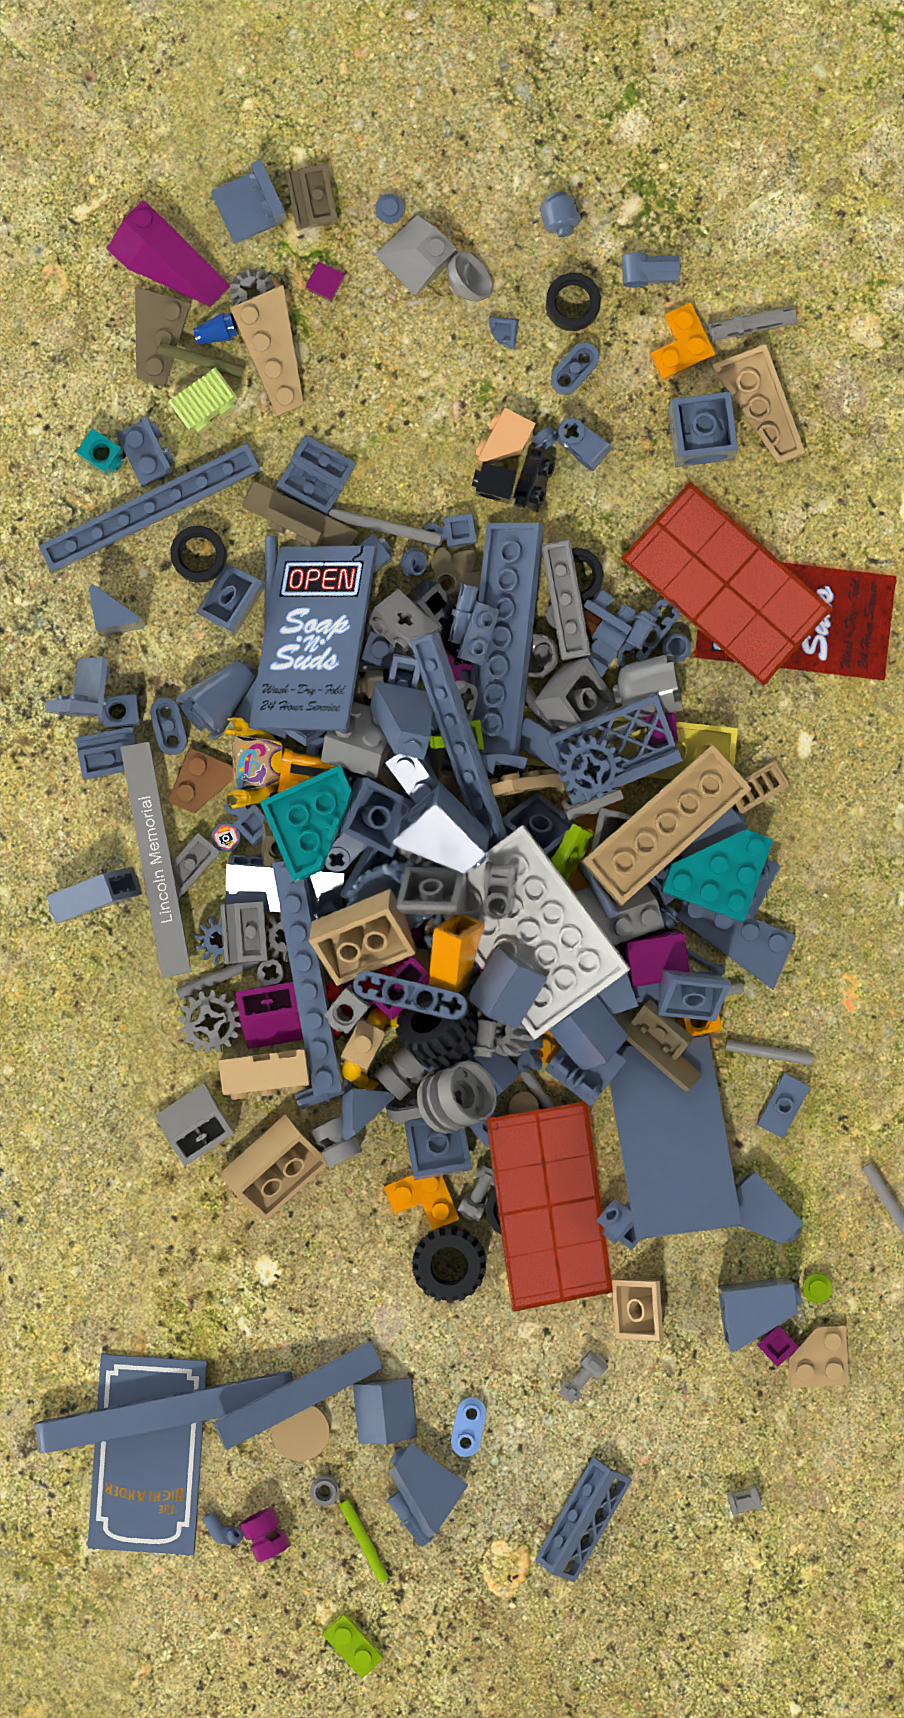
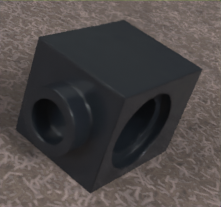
(494, 483)

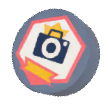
(226, 837)

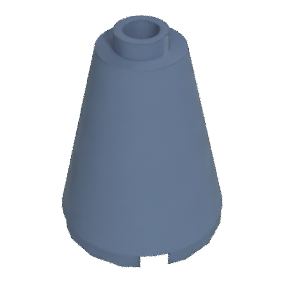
(217, 698)

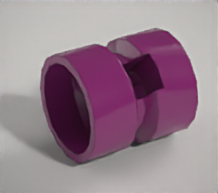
(265, 1534)

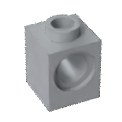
(359, 1005)

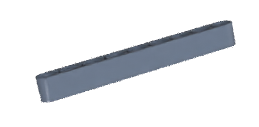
(153, 1413)

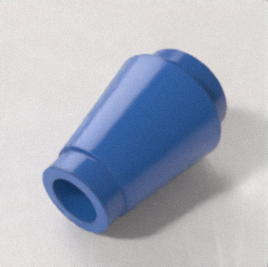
(217, 329)

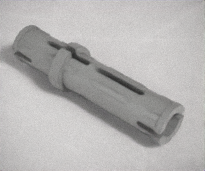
(748, 324)

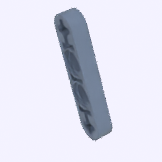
(410, 996)

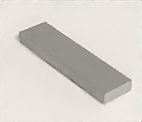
(566, 599)

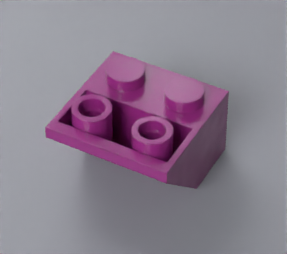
(269, 1015)

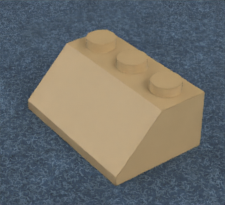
(362, 937)
(274, 1168)

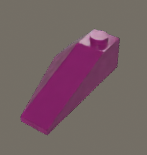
(157, 251)

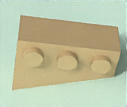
(264, 1073)

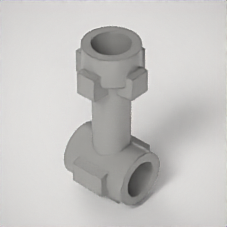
(471, 1206)
(593, 1365)

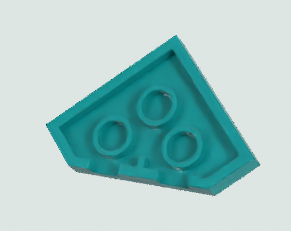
(308, 820)
(721, 875)

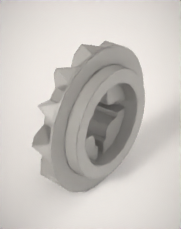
(247, 280)

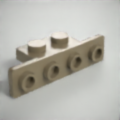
(291, 515)
(661, 1042)

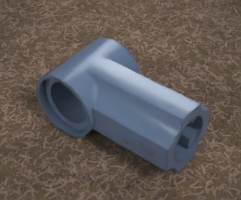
(641, 269)

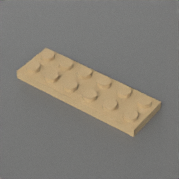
(666, 825)

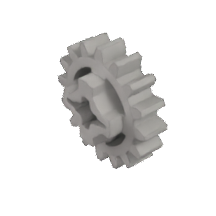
(213, 1035)

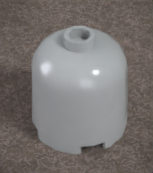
(646, 678)

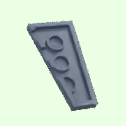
(751, 944)

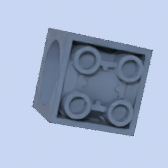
(702, 429)

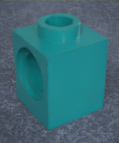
(92, 444)

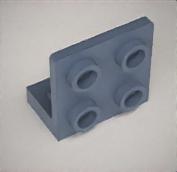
(249, 204)
(88, 691)

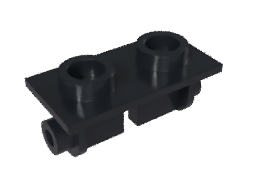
(539, 467)

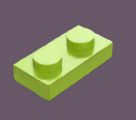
(571, 851)
(353, 1645)

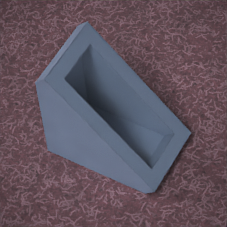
(360, 1107)

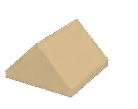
(637, 1309)

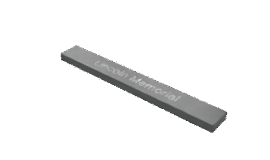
(156, 859)

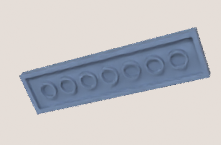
(509, 585)

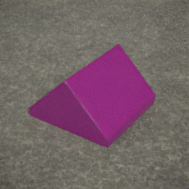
(654, 953)

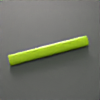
(363, 1540)

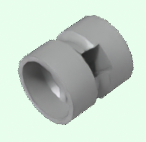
(401, 1073)
(335, 1146)

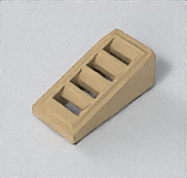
(740, 805)

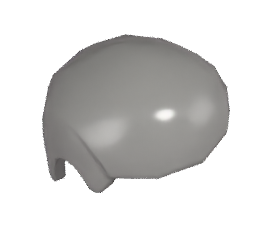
(543, 655)

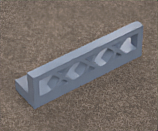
(579, 1518)

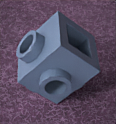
(618, 1224)

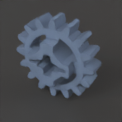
(601, 764)

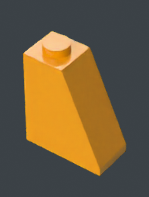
(454, 952)

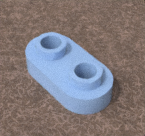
(468, 1426)

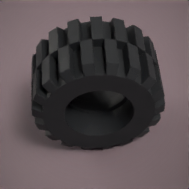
(436, 1039)
(458, 1288)

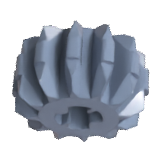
(208, 944)

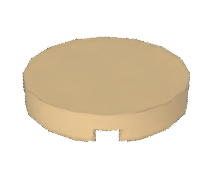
(302, 1434)

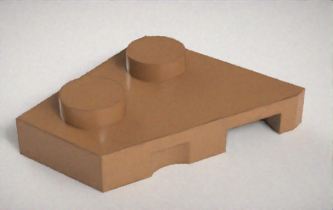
(199, 781)

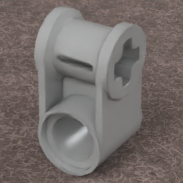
(499, 888)

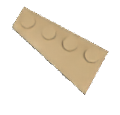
(269, 340)
(762, 400)

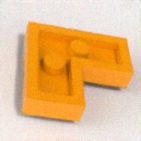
(689, 347)
(430, 1192)

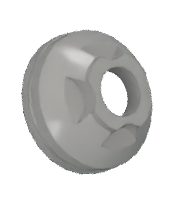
(469, 277)

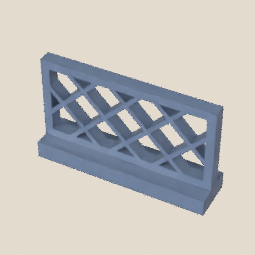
(636, 766)

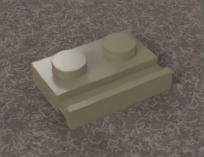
(311, 197)

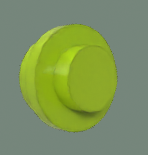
(817, 1288)

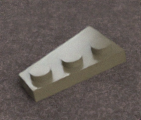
(157, 321)

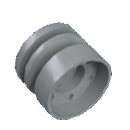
(456, 1097)

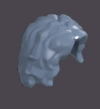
(380, 880)

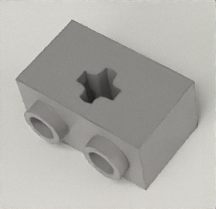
(400, 621)

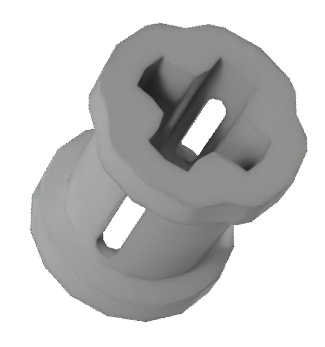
(269, 963)
(744, 1501)

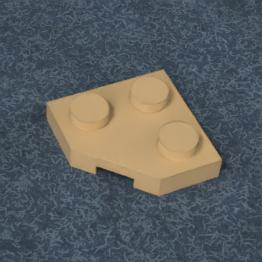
(820, 1358)

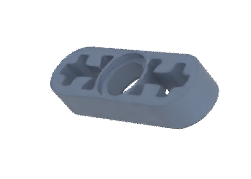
(667, 623)

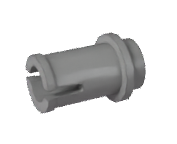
(485, 1039)

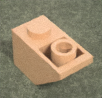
(507, 439)

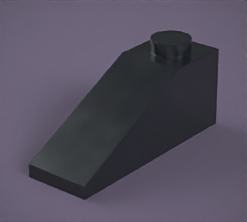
(438, 606)

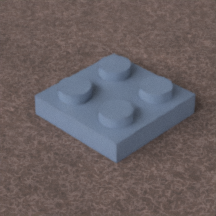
(434, 1152)

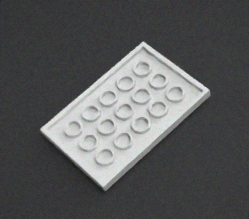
(545, 931)

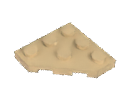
(530, 781)

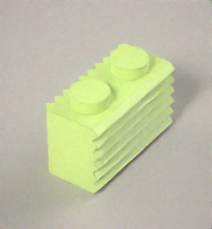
(204, 401)

